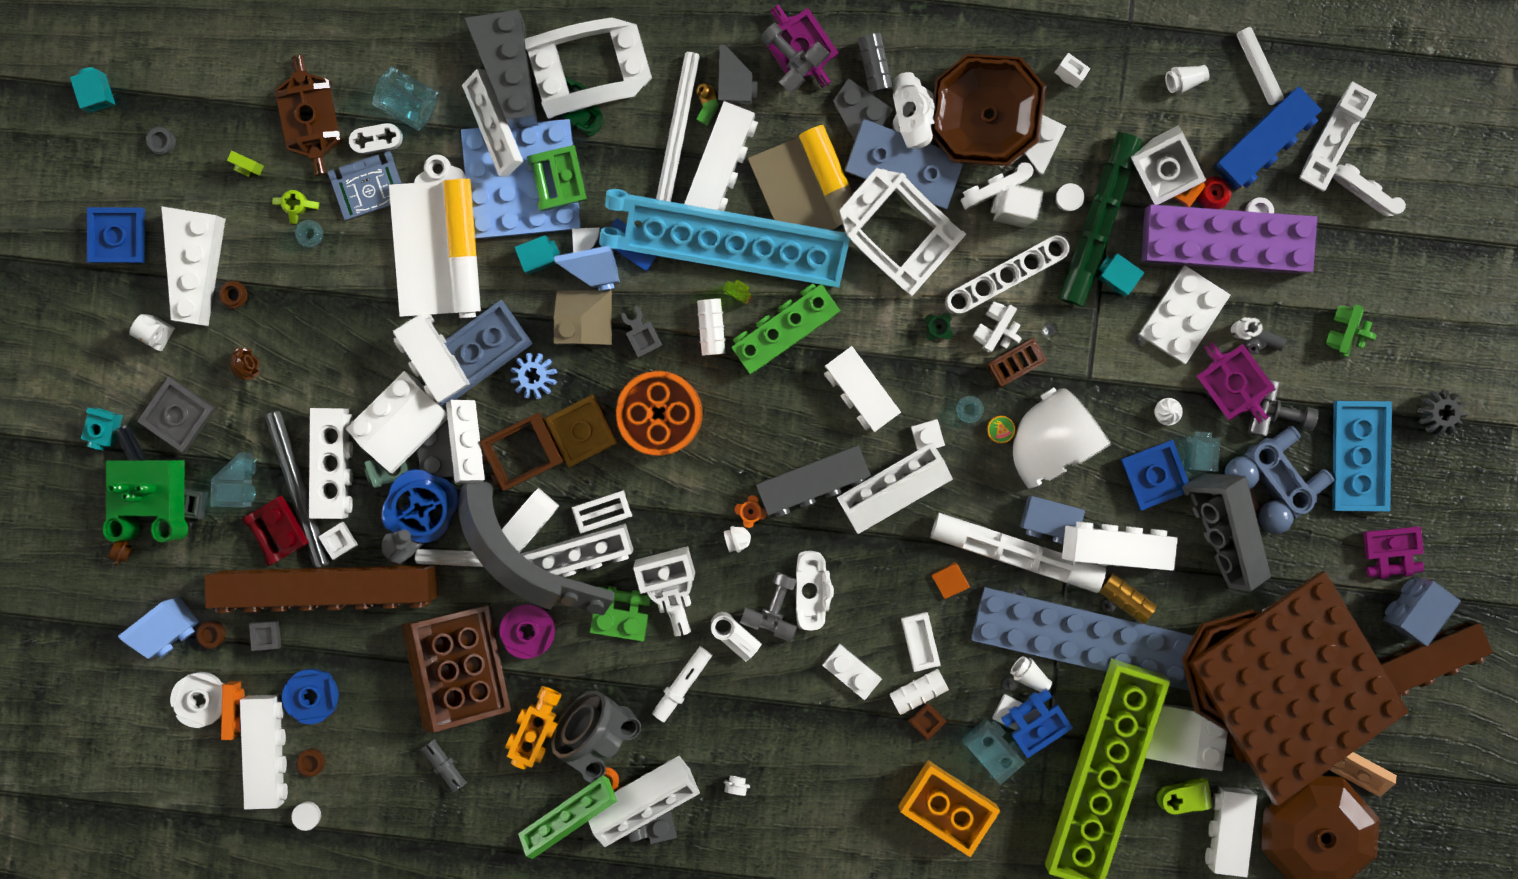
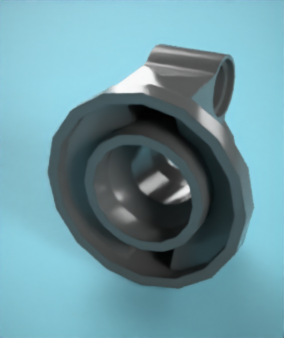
(592, 733)

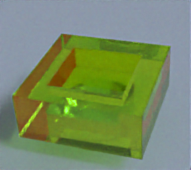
(738, 291)

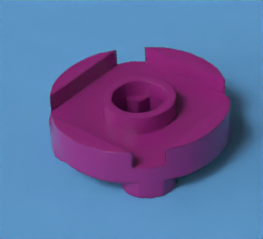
(513, 638)

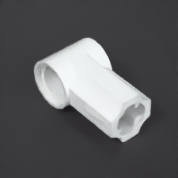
(736, 637)

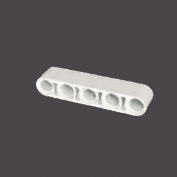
(1019, 271)

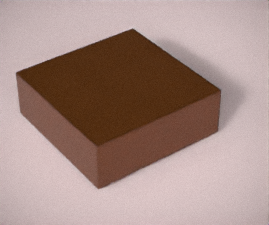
(927, 720)

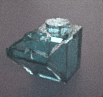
(233, 483)

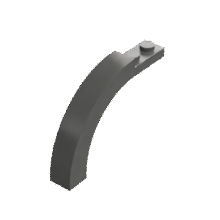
(511, 567)

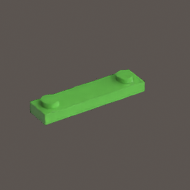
(567, 817)

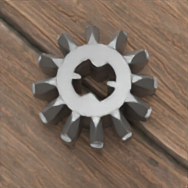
(1445, 402)

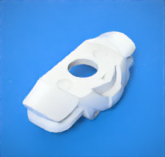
(916, 128)
(812, 611)

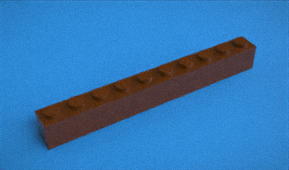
(1423, 663)

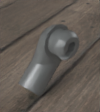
(1263, 340)

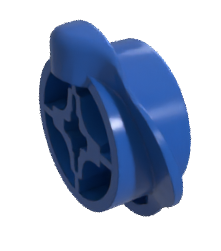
(443, 493)

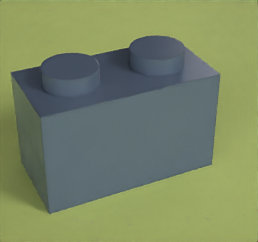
(1049, 518)

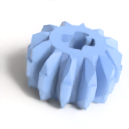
(526, 381)

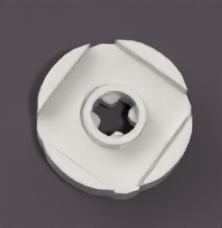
(185, 705)

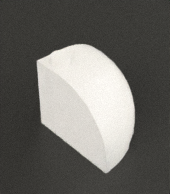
(1055, 435)

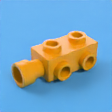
(531, 732)

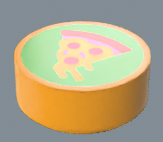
(1000, 429)

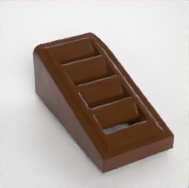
(996, 371)

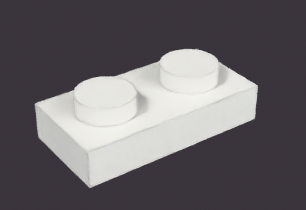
(852, 671)

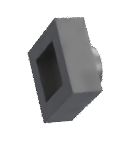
(265, 635)

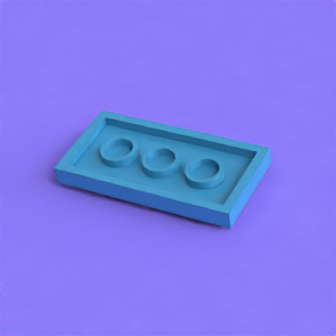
(1362, 455)

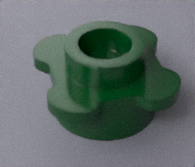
(933, 332)

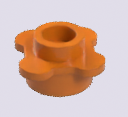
(758, 512)

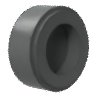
(160, 141)

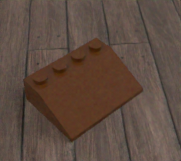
(456, 668)

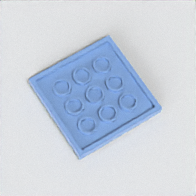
(510, 203)

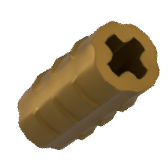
(1127, 598)

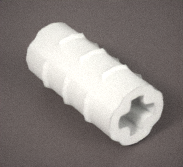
(711, 327)
(919, 691)

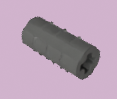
(875, 63)

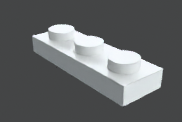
(465, 441)

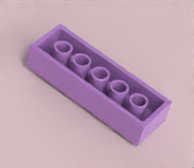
(1228, 239)

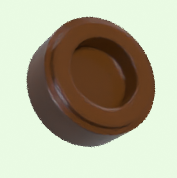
(211, 634)
(310, 762)

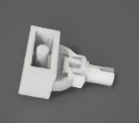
(668, 579)

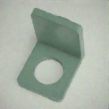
(377, 474)

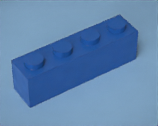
(1267, 137)

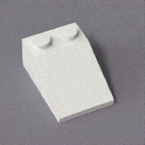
(1187, 739)

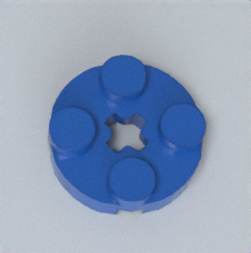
(321, 684)

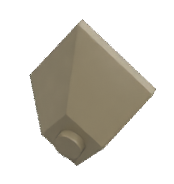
(583, 317)

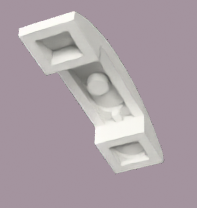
(1336, 136)

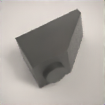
(734, 80)

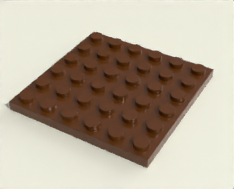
(1298, 687)

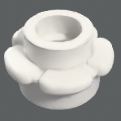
(736, 785)

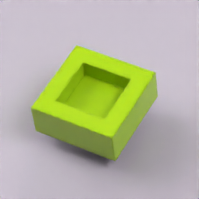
(244, 165)

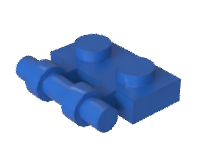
(1040, 730)

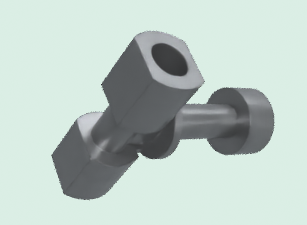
(799, 63)
(1273, 409)
(771, 618)

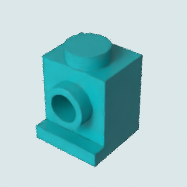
(108, 422)

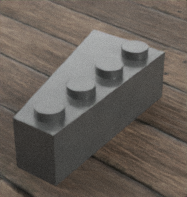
(503, 53)

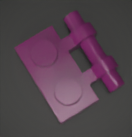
(1393, 543)

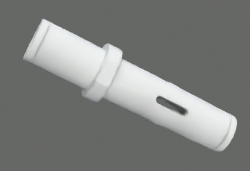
(681, 684)

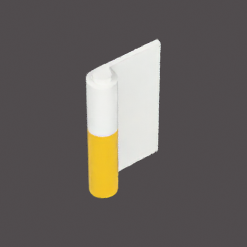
(435, 248)

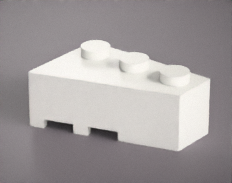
(430, 358)

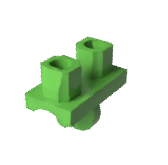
(1352, 318)

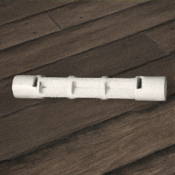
(1017, 552)

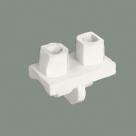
(990, 337)

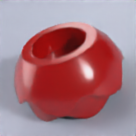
(1222, 197)

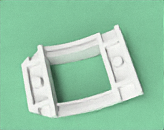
(551, 77)
(931, 251)

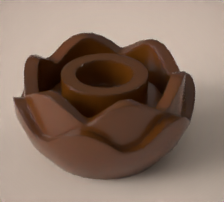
(244, 364)

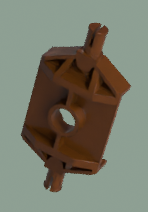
(321, 132)

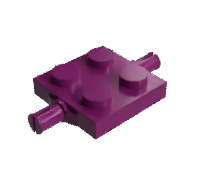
(801, 34)
(1236, 382)

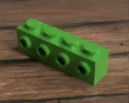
(786, 328)

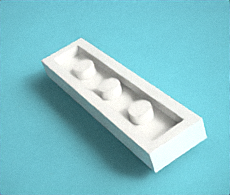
(492, 123)

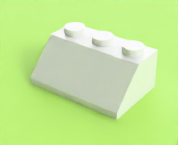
(397, 422)

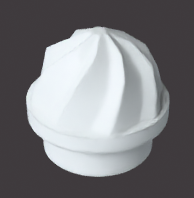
(1168, 411)
(737, 538)

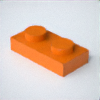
(231, 710)

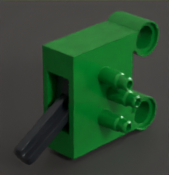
(144, 489)

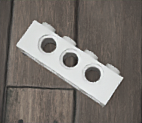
(319, 474)

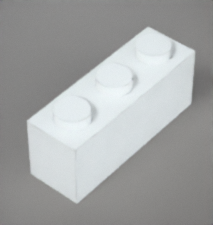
(1016, 206)
(861, 390)
(1231, 831)

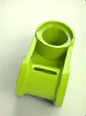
(1190, 796)

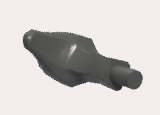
(399, 547)

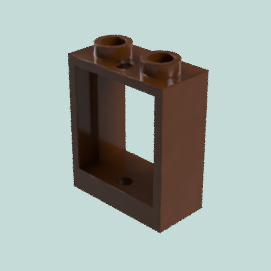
(489, 454)

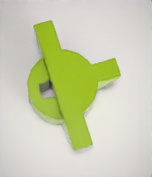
(294, 207)

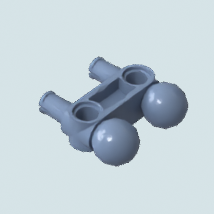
(1279, 480)

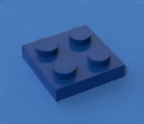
(115, 235)
(1155, 474)

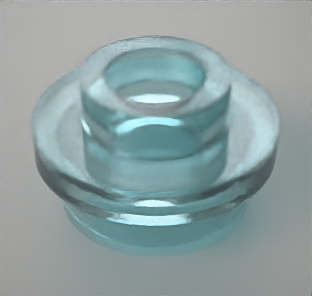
(301, 230)
(978, 409)

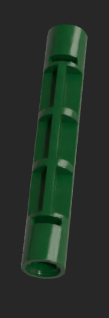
(1100, 219)

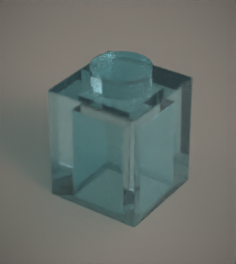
(1202, 452)

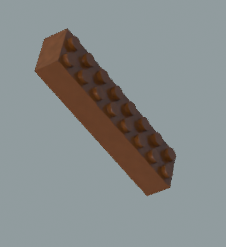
(321, 586)

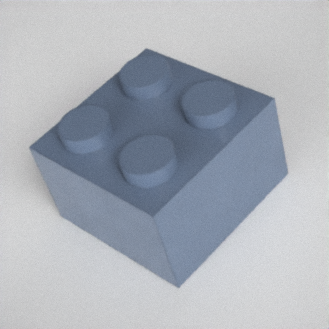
(1420, 610)

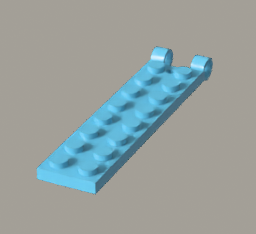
(727, 239)

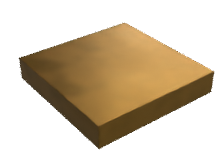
(581, 430)

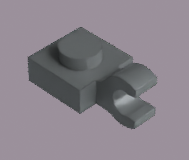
(658, 829)

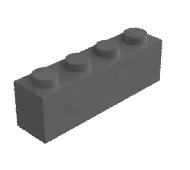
(812, 480)

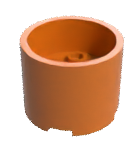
(636, 413)

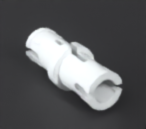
(1246, 328)

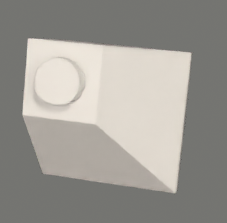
(1167, 166)

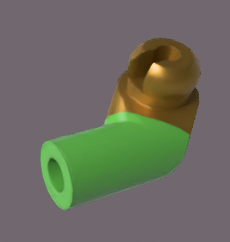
(709, 103)

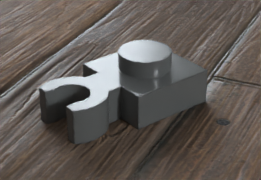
(643, 336)

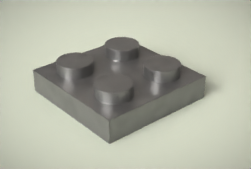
(176, 414)

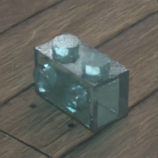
(404, 97)
(993, 750)

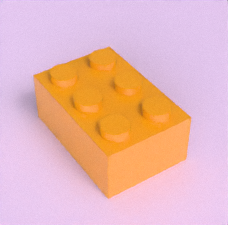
(949, 808)

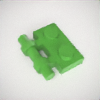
(621, 622)

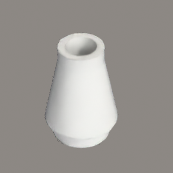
(1184, 78)
(1030, 674)

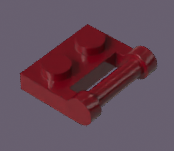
(282, 528)

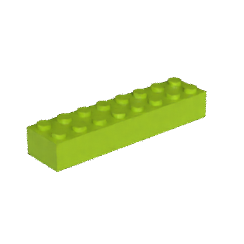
(1107, 772)

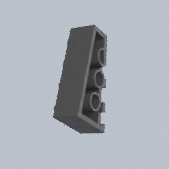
(1231, 528)

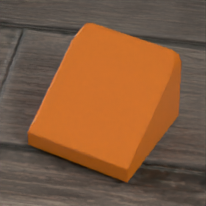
(950, 580)

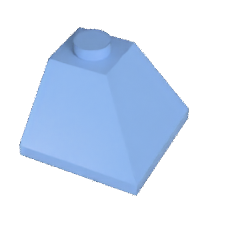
(593, 266)

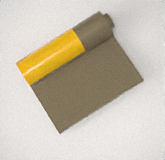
(803, 180)

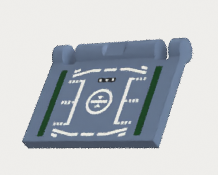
(364, 185)

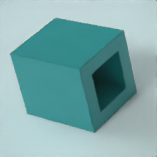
(92, 90)
(537, 254)
(1119, 274)

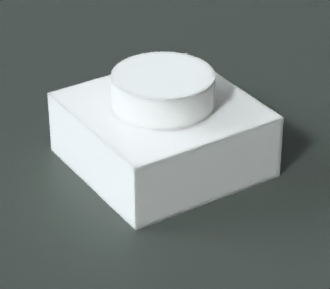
(1072, 71)
(927, 433)
(338, 540)

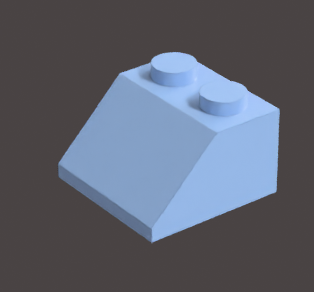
(160, 628)

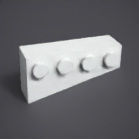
(192, 262)

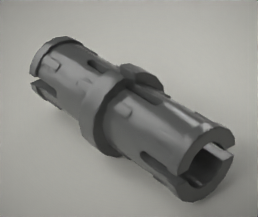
(443, 765)

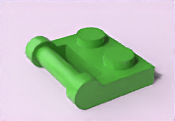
(566, 177)

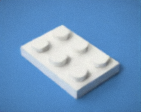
(1184, 314)

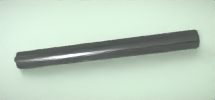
(296, 487)

